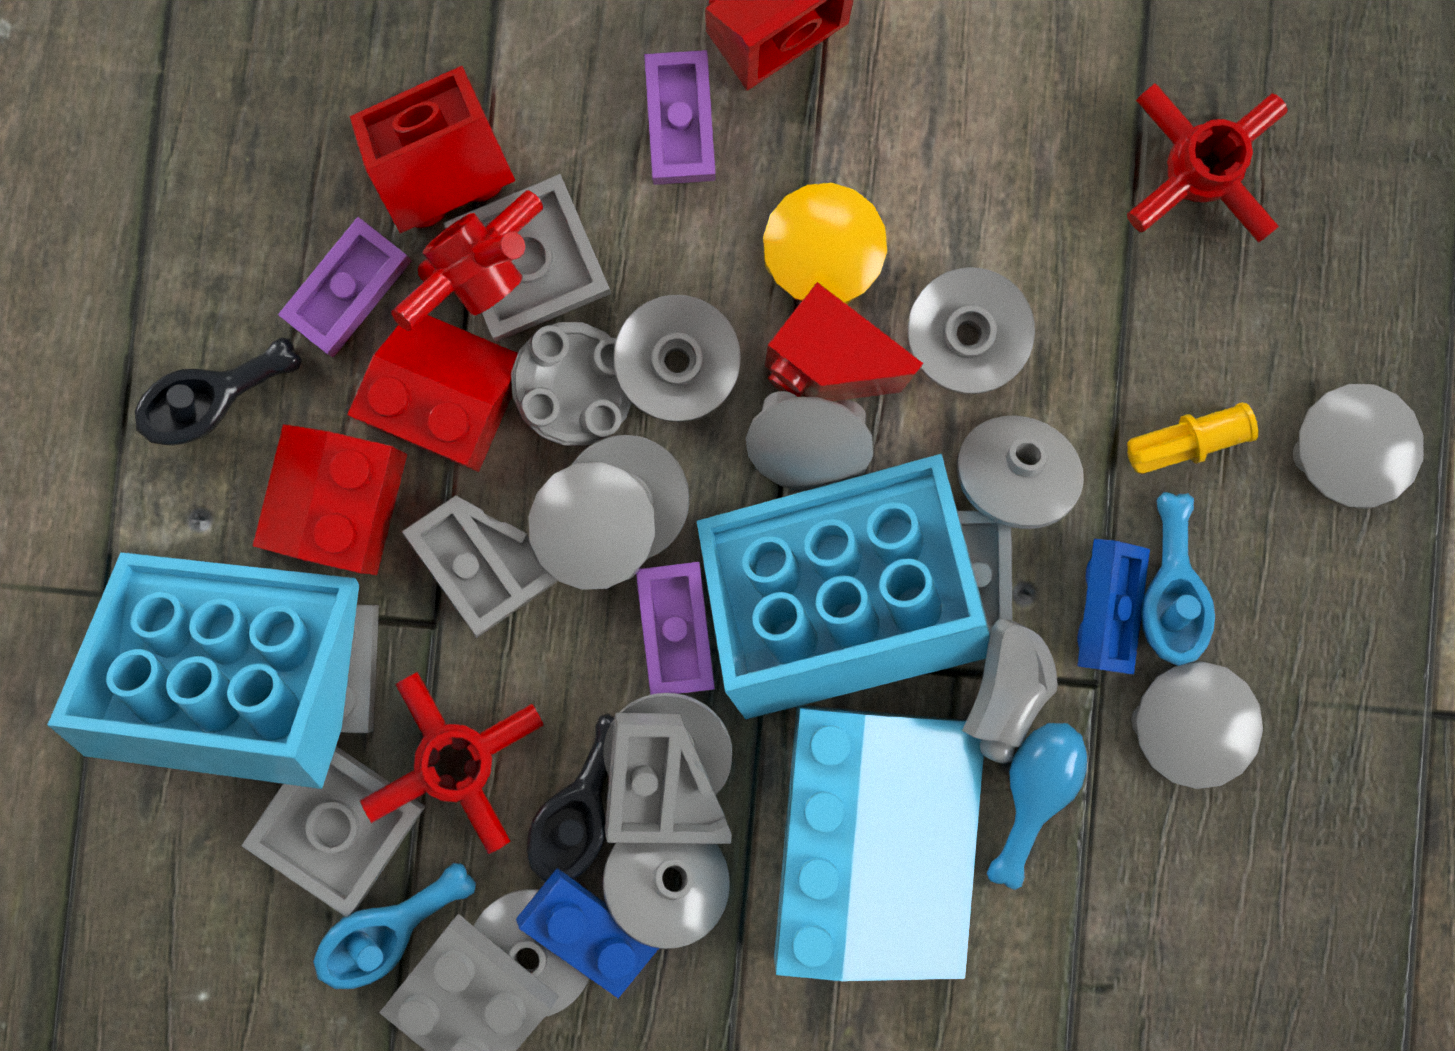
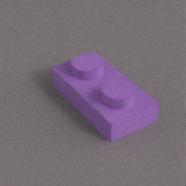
(680, 117)
(345, 287)
(675, 628)

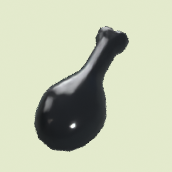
(195, 401)
(571, 824)

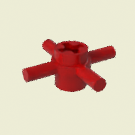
(1190, 177)
(471, 263)
(443, 787)

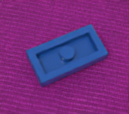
(1113, 606)
(583, 933)

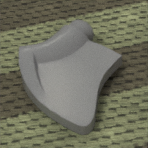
(1013, 689)

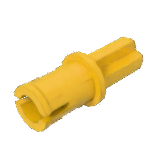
(1192, 438)

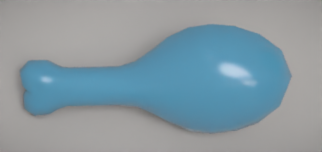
(1177, 604)
(1043, 781)
(374, 939)

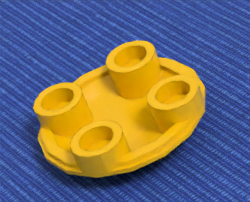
(825, 238)

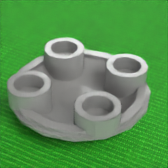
(569, 384)
(809, 441)
(1360, 446)
(592, 525)
(1198, 725)

